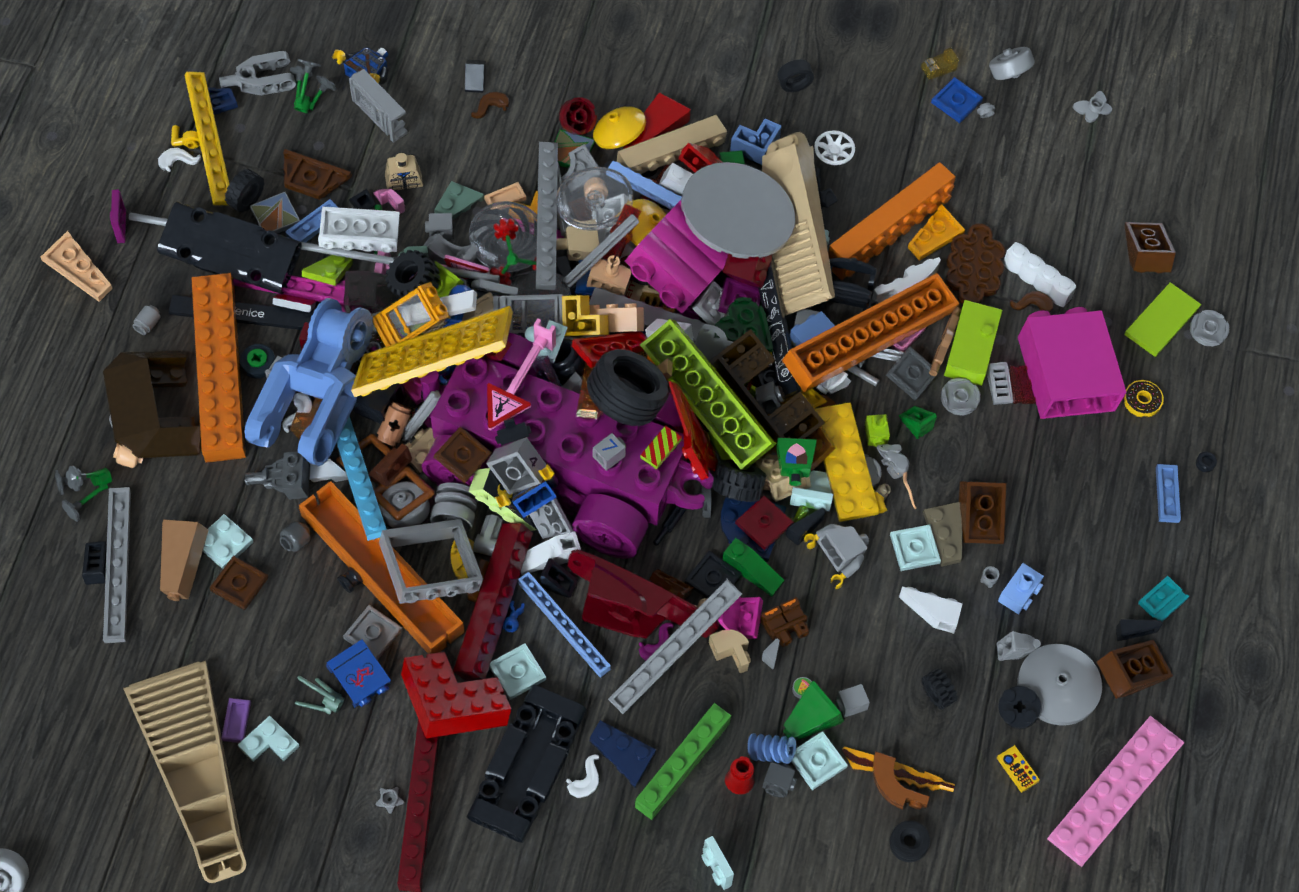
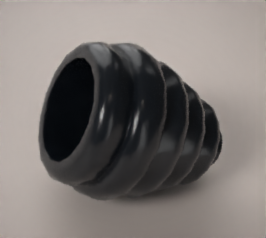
(568, 361)

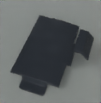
(512, 432)

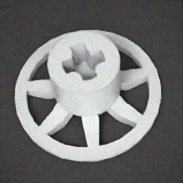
(834, 150)

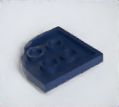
(730, 512)

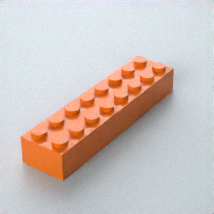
(894, 218)

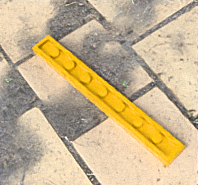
(208, 136)

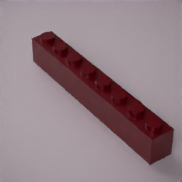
(493, 602)
(418, 812)

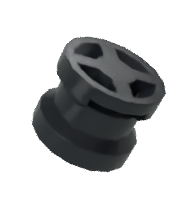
(350, 580)

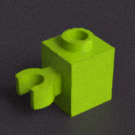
(877, 430)

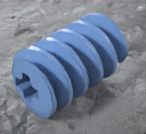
(771, 748)

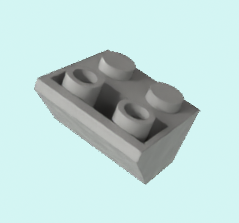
(551, 520)

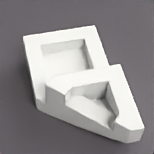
(327, 471)

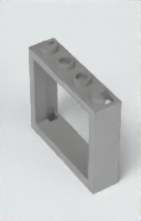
(428, 533)

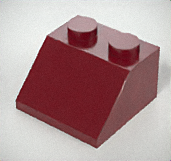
(748, 271)

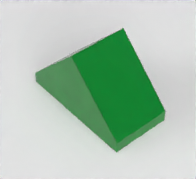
(918, 421)

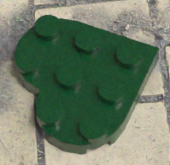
(742, 317)

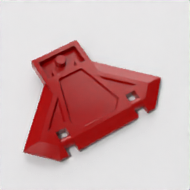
(696, 443)

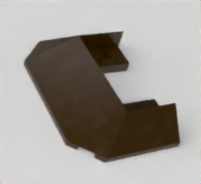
(741, 364)
(133, 406)

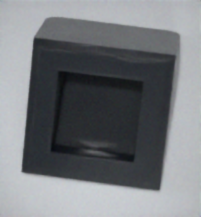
(363, 200)

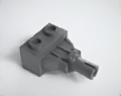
(285, 475)

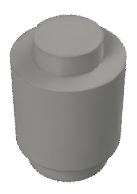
(146, 319)

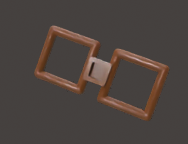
(407, 471)

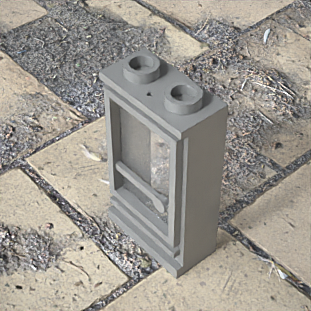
(377, 104)
(529, 308)

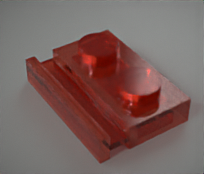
(1021, 385)

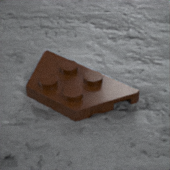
(311, 176)

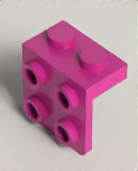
(743, 616)

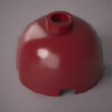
(577, 116)

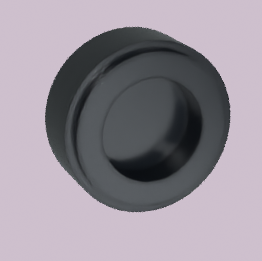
(1206, 462)

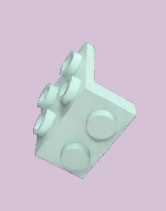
(816, 496)

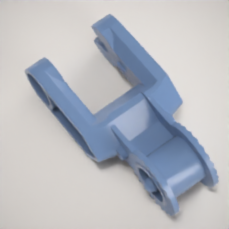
(320, 371)

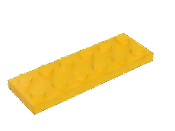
(847, 465)

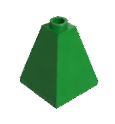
(812, 714)

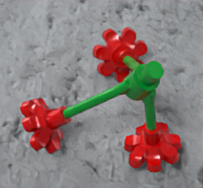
(507, 231)

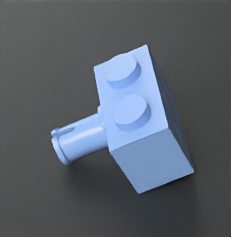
(1021, 588)

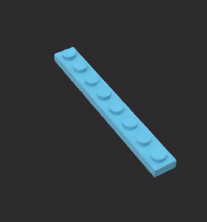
(360, 482)

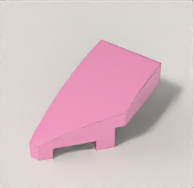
(392, 197)

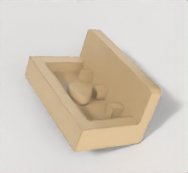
(420, 447)

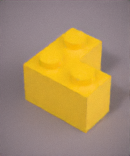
(578, 318)

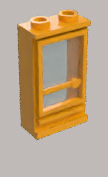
(410, 315)

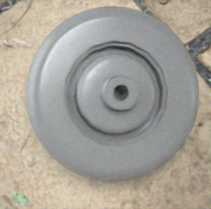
(1011, 63)
(399, 496)
(13, 871)

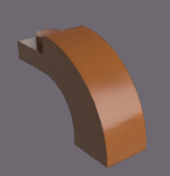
(889, 786)

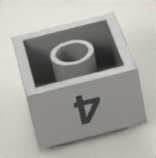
(517, 465)

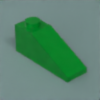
(752, 567)

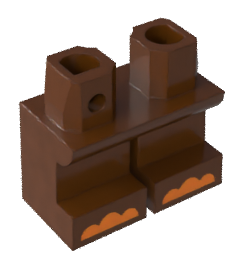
(785, 620)

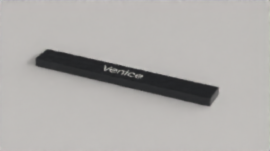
(250, 313)

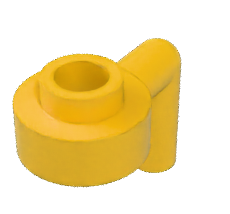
(189, 138)

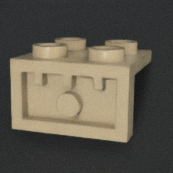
(779, 484)

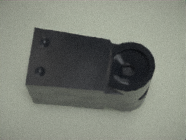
(376, 403)

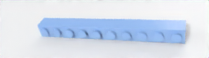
(647, 186)
(564, 624)

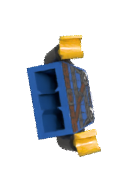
(365, 59)
(533, 497)

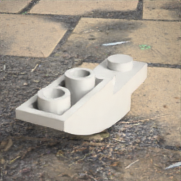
(911, 276)

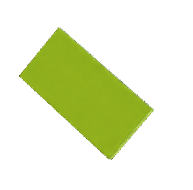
(1162, 319)

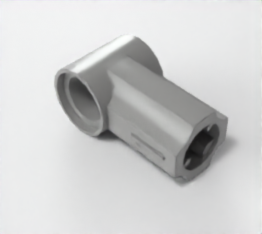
(487, 539)

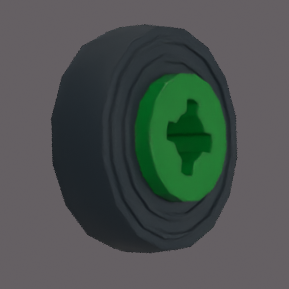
(251, 365)

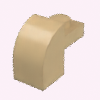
(731, 643)

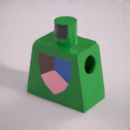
(795, 458)

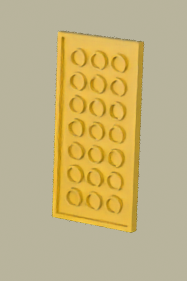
(433, 351)

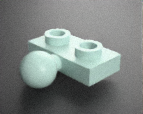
(560, 333)

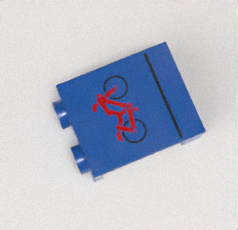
(359, 673)

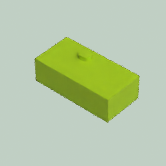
(973, 342)

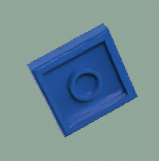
(957, 100)

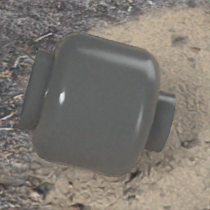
(295, 536)

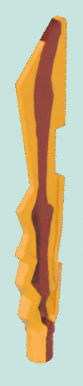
(864, 761)

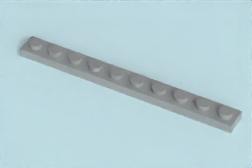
(546, 216)

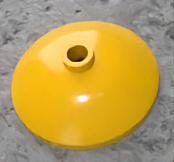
(619, 127)
(649, 217)

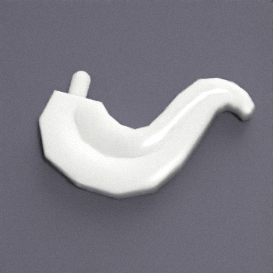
(173, 154)
(303, 404)
(587, 786)

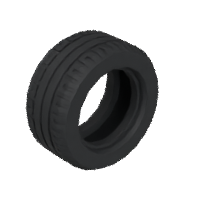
(627, 387)

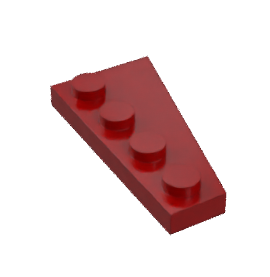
(592, 348)

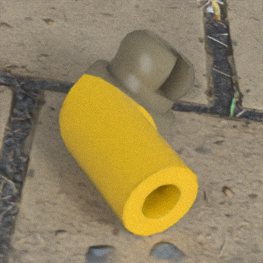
(881, 494)

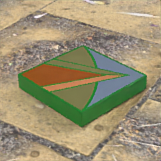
(568, 142)

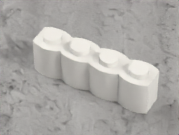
(1037, 273)

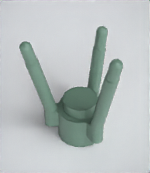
(332, 699)

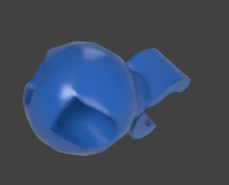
(511, 623)

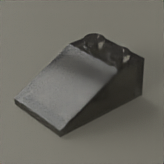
(367, 291)

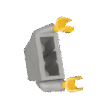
(842, 548)

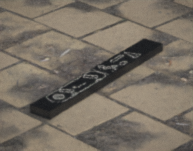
(778, 329)

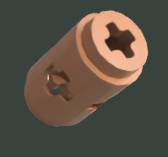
(393, 435)

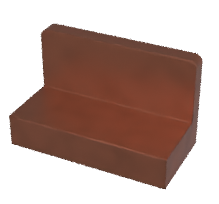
(391, 465)

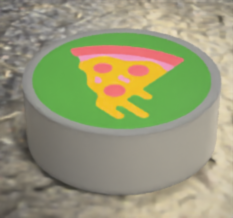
(800, 686)

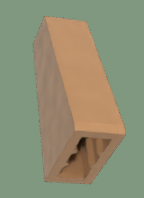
(180, 556)

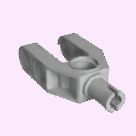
(246, 75)

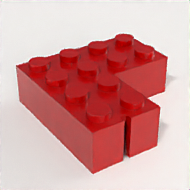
(451, 706)

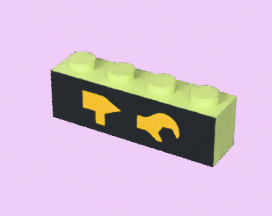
(486, 488)

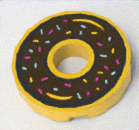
(1150, 391)

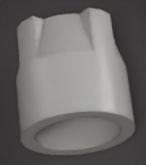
(990, 572)

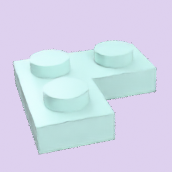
(268, 735)

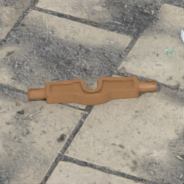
(946, 340)

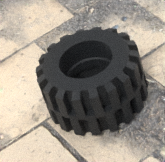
(405, 266)
(738, 483)

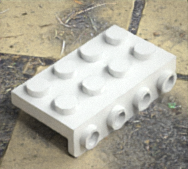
(359, 229)

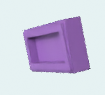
(236, 720)

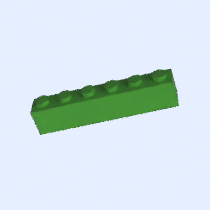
(682, 761)

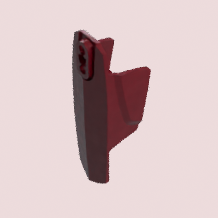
(625, 600)

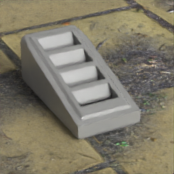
(997, 371)

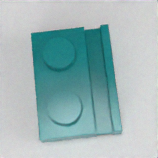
(1163, 599)

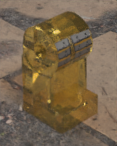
(941, 64)

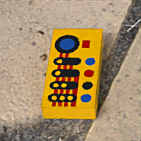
(1018, 769)

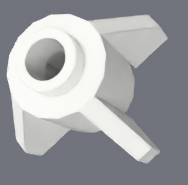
(834, 384)

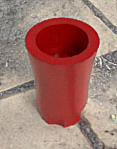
(740, 782)

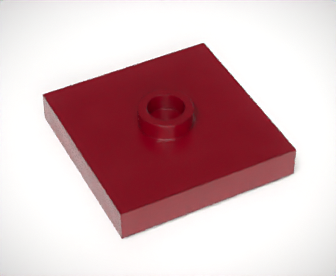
(764, 522)

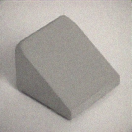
(770, 653)

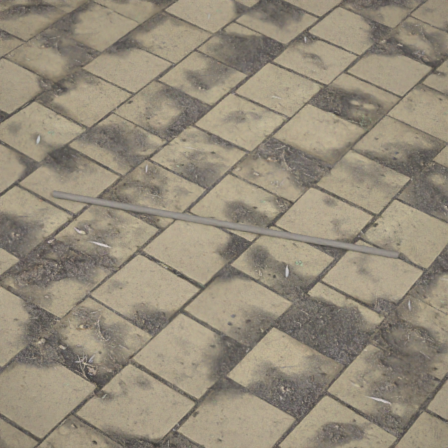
(339, 252)

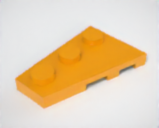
(935, 234)

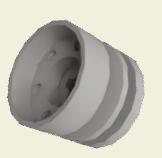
(454, 502)

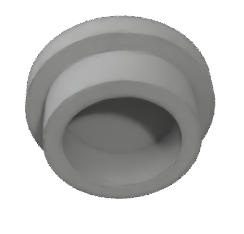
(986, 110)

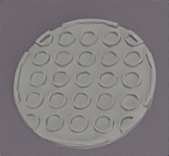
(738, 210)

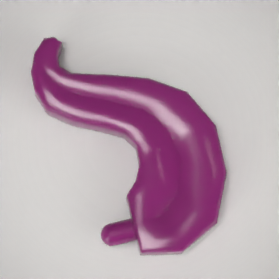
(647, 650)

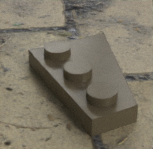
(947, 531)

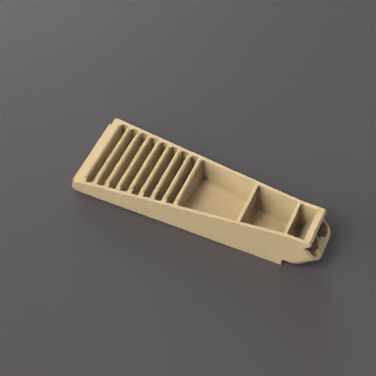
(804, 260)
(186, 743)

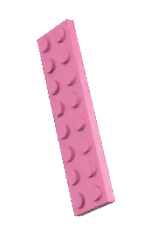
(1115, 791)

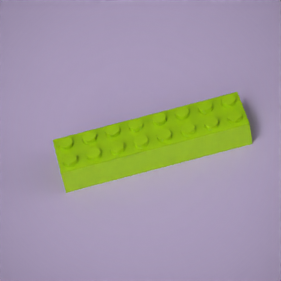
(709, 395)

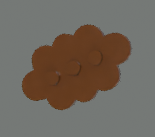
(975, 264)

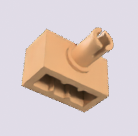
(609, 276)

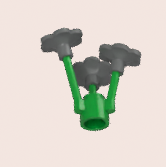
(302, 102)
(74, 480)

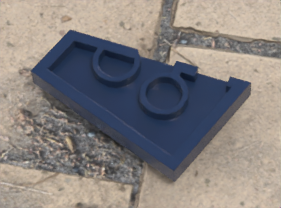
(623, 751)

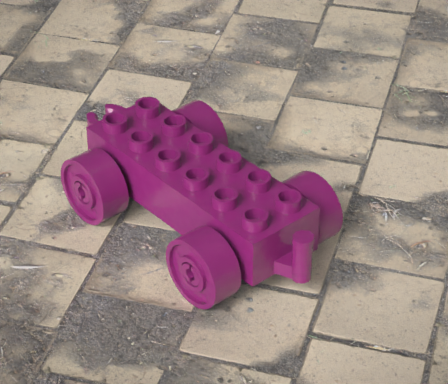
(616, 500)

